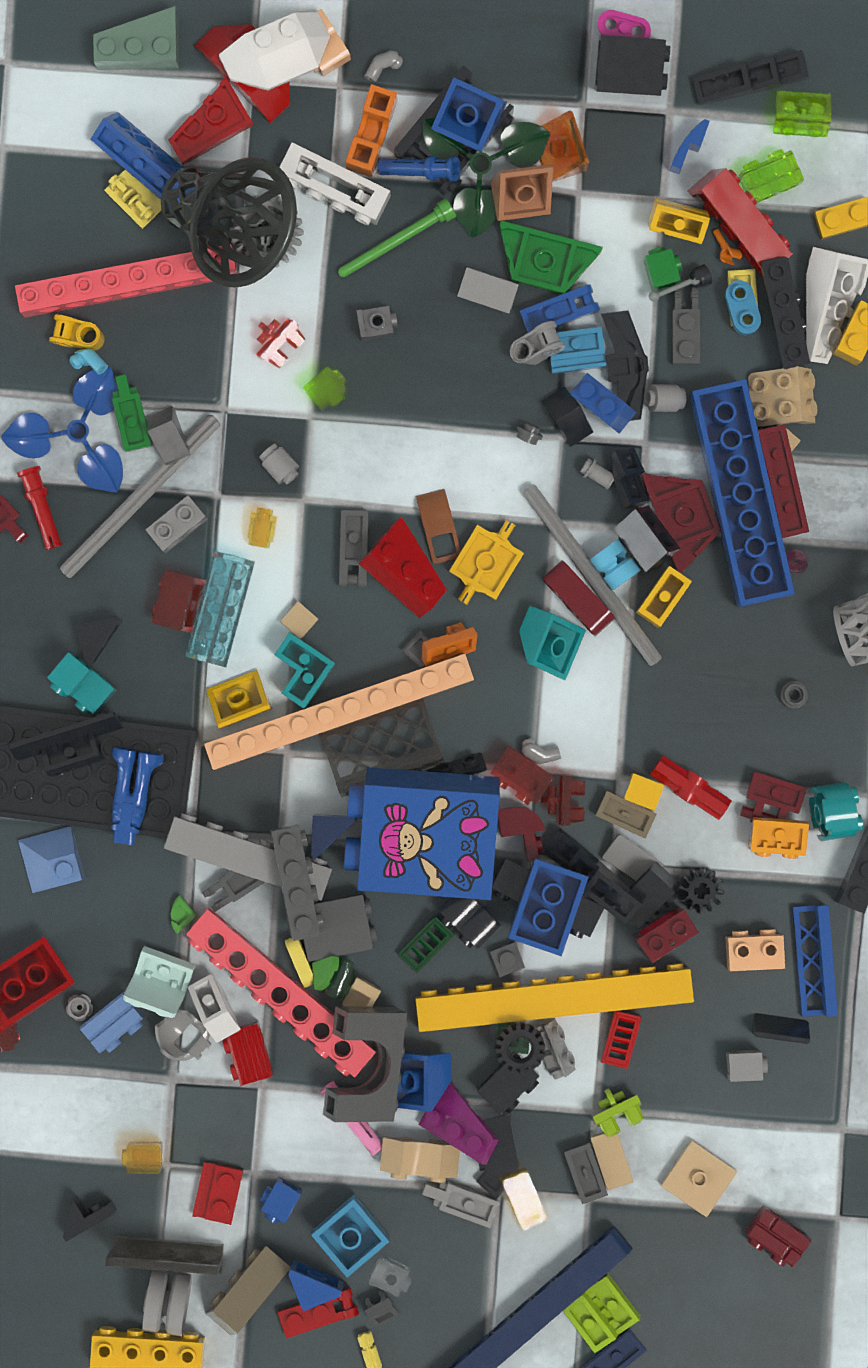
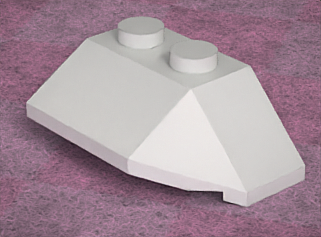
(277, 51)

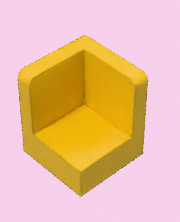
(643, 792)

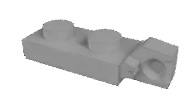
(462, 1202)

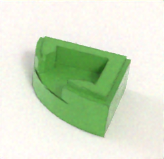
(181, 914)
(323, 971)

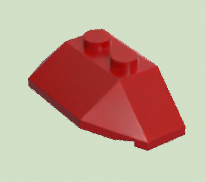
(267, 103)

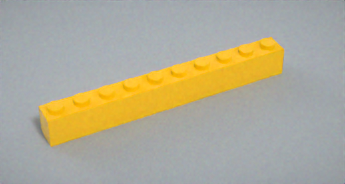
(554, 999)

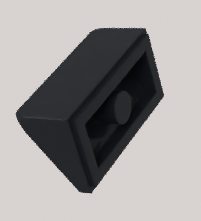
(781, 1028)

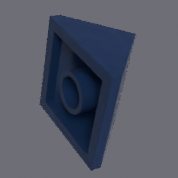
(327, 830)

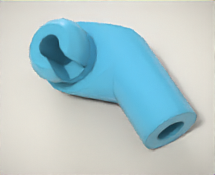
(88, 357)

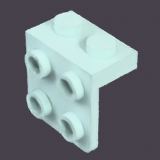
(159, 982)

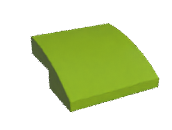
(602, 1313)

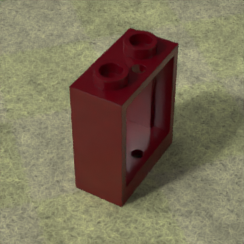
(669, 928)

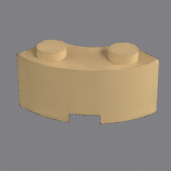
(419, 1158)

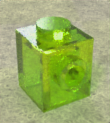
(326, 388)

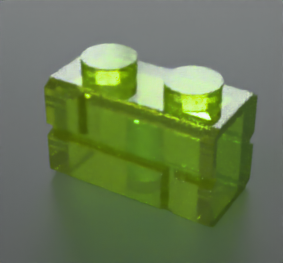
(771, 176)

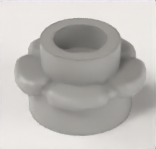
(84, 1001)

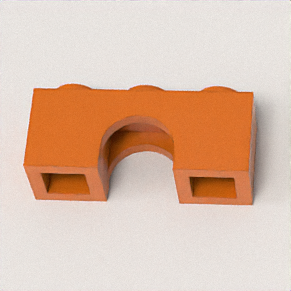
(372, 131)

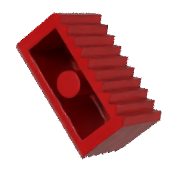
(248, 1054)

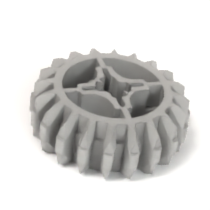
(266, 247)

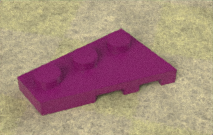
(460, 1126)

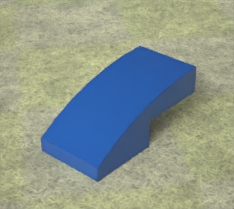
(691, 142)

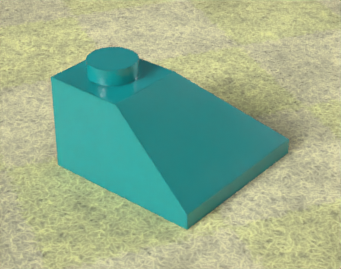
(550, 641)

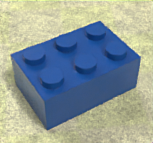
(547, 907)

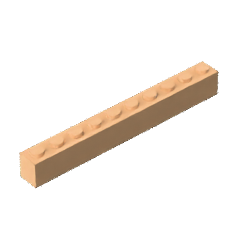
(339, 712)

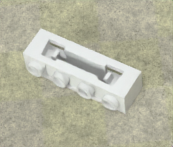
(374, 204)

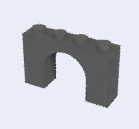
(377, 1097)

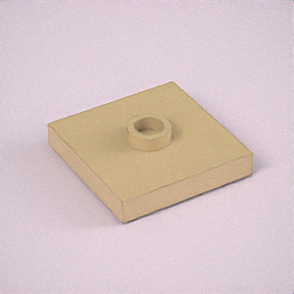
(698, 1178)

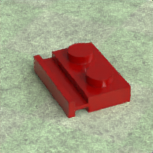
(218, 1192)

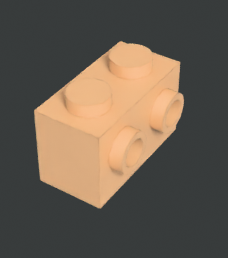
(755, 951)

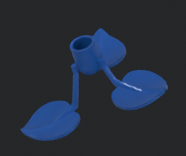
(98, 469)

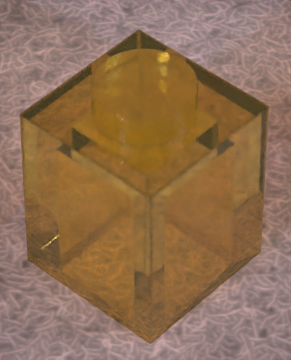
(143, 1157)

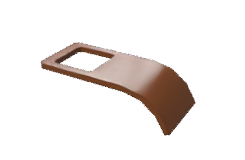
(437, 521)

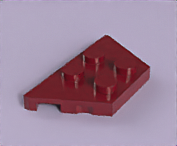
(685, 513)

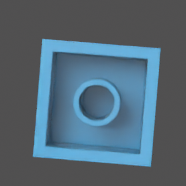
(350, 1235)

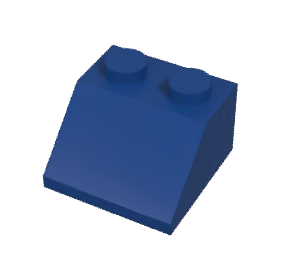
(468, 114)

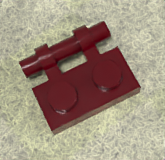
(775, 793)

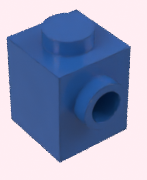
(279, 1200)

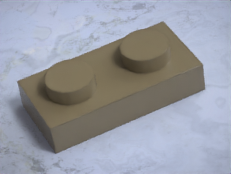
(625, 814)

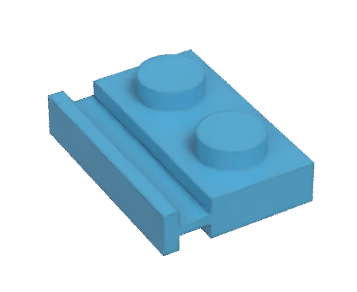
(582, 351)

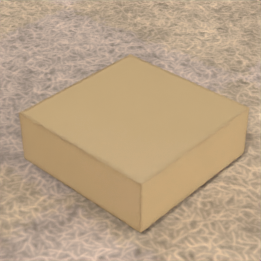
(299, 620)

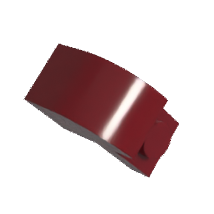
(522, 821)

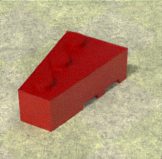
(404, 569)

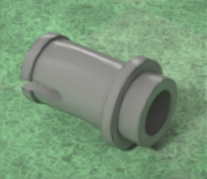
(597, 473)

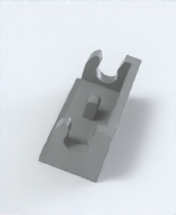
(488, 290)

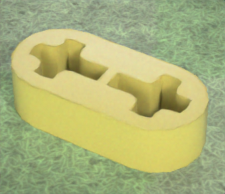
(300, 961)

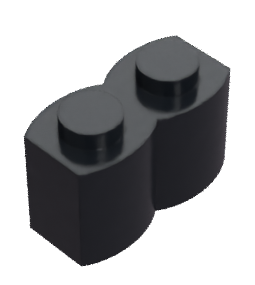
(470, 919)

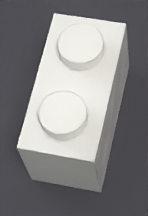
(214, 1008)

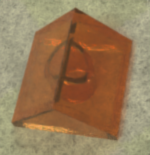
(564, 147)

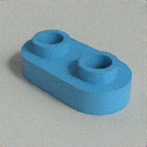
(741, 307)

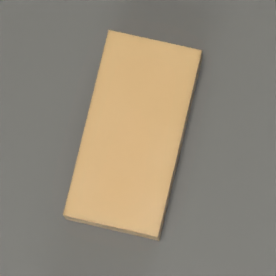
(611, 1160)

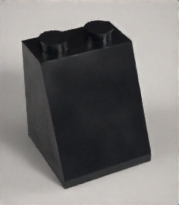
(631, 65)

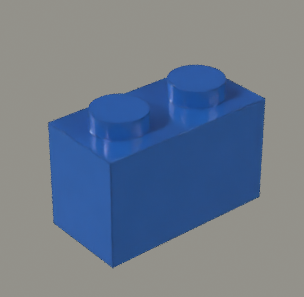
(603, 403)

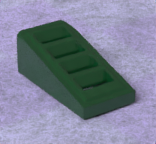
(441, 927)

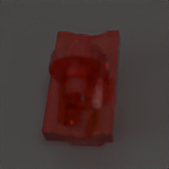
(286, 332)
(566, 813)

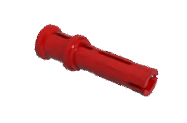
(36, 494)

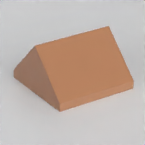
(522, 192)

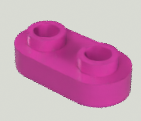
(624, 24)

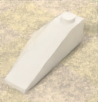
(831, 287)

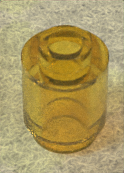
(261, 528)

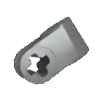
(542, 343)

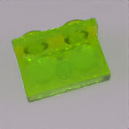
(802, 114)

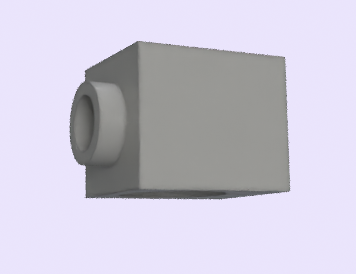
(746, 1065)

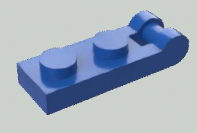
(560, 309)

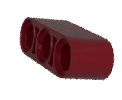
(578, 598)

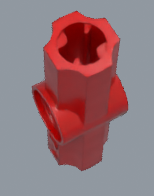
(690, 787)

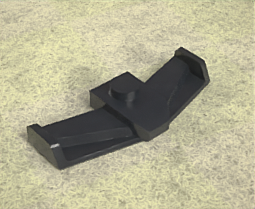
(629, 362)

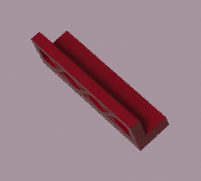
(783, 481)

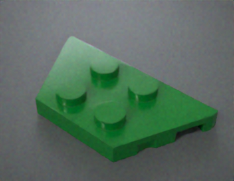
(545, 258)

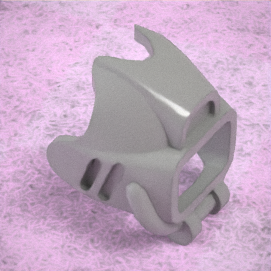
(171, 1029)

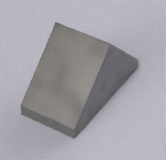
(168, 435)

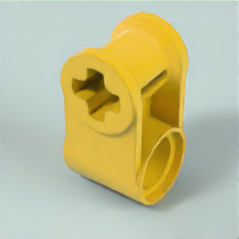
(71, 333)

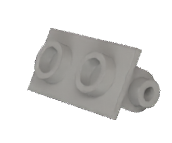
(560, 1061)

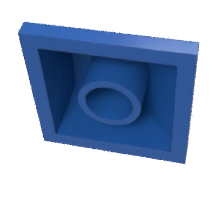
(423, 1079)

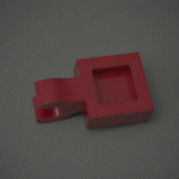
(8, 516)

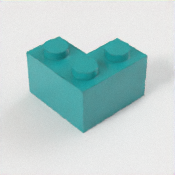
(311, 669)
(82, 682)

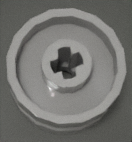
(166, 1302)

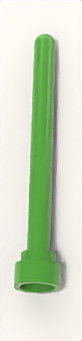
(441, 212)

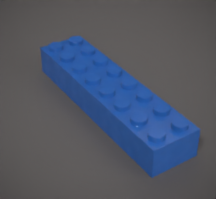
(741, 493)

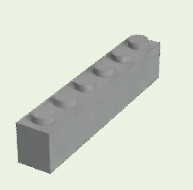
(234, 852)

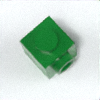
(662, 268)

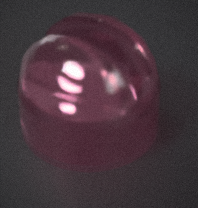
(802, 563)

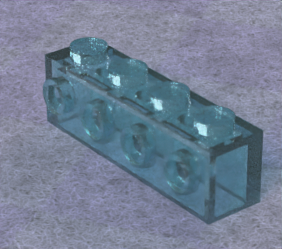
(220, 609)

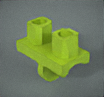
(629, 1107)

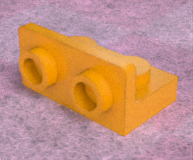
(779, 837)

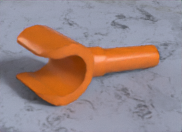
(727, 252)

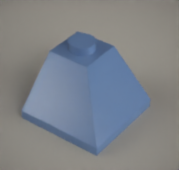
(52, 859)

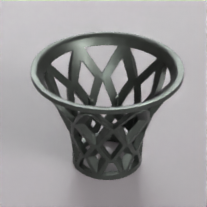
(205, 186)

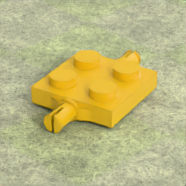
(486, 562)

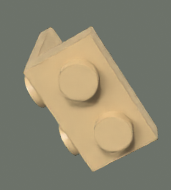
(783, 396)

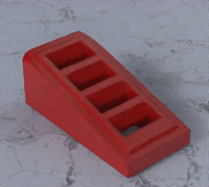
(627, 1017)

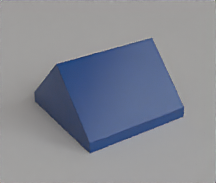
(313, 1285)

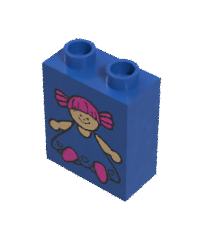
(424, 833)

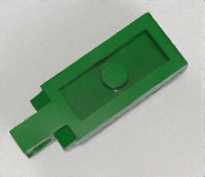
(130, 416)

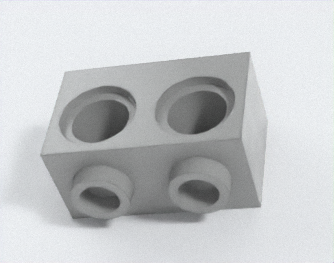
(176, 524)

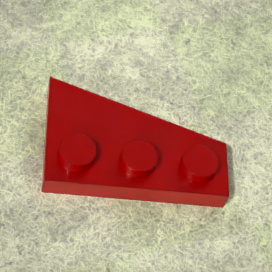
(211, 125)

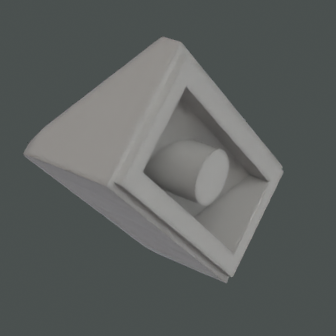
(628, 857)

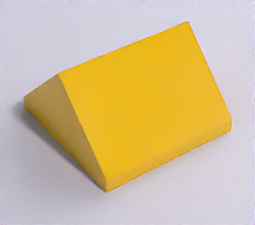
(238, 699)

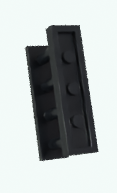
(409, 144)

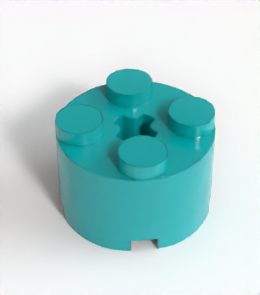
(835, 811)

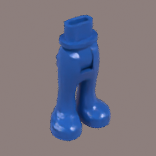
(130, 808)

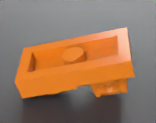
(453, 644)

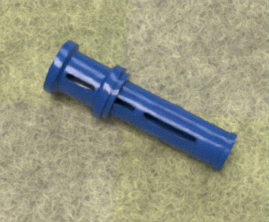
(430, 167)

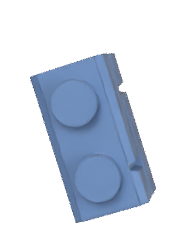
(111, 1023)

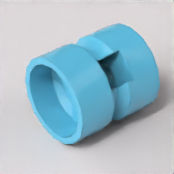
(615, 564)

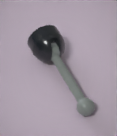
(699, 278)

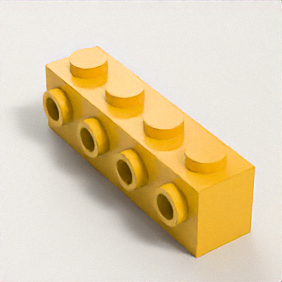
(145, 1350)

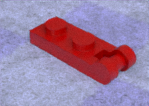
(296, 1321)

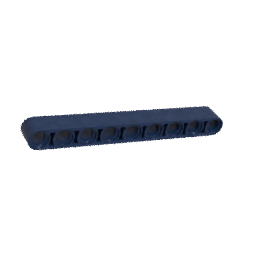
(547, 1302)

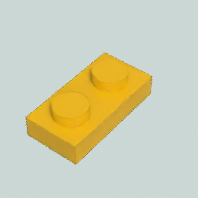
(842, 218)

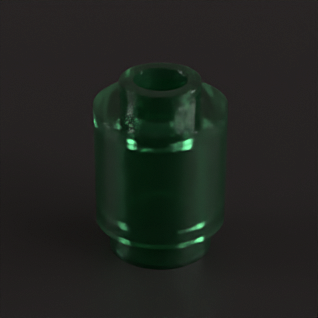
(341, 980)

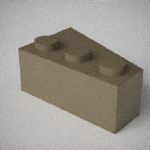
(247, 1290)

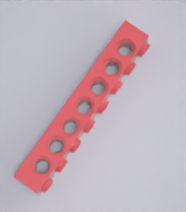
(112, 284)
(212, 923)

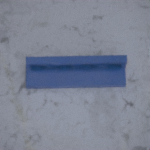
(145, 161)
(825, 958)

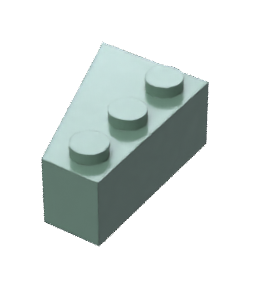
(140, 44)

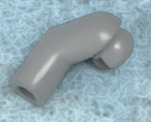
(382, 61)
(537, 754)

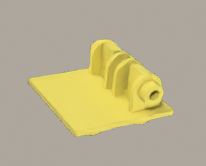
(134, 198)

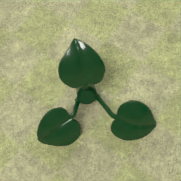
(476, 208)

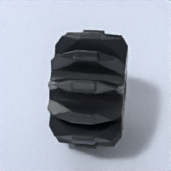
(695, 882)

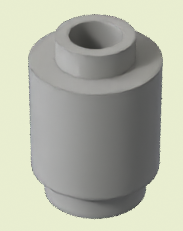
(665, 398)
(279, 464)

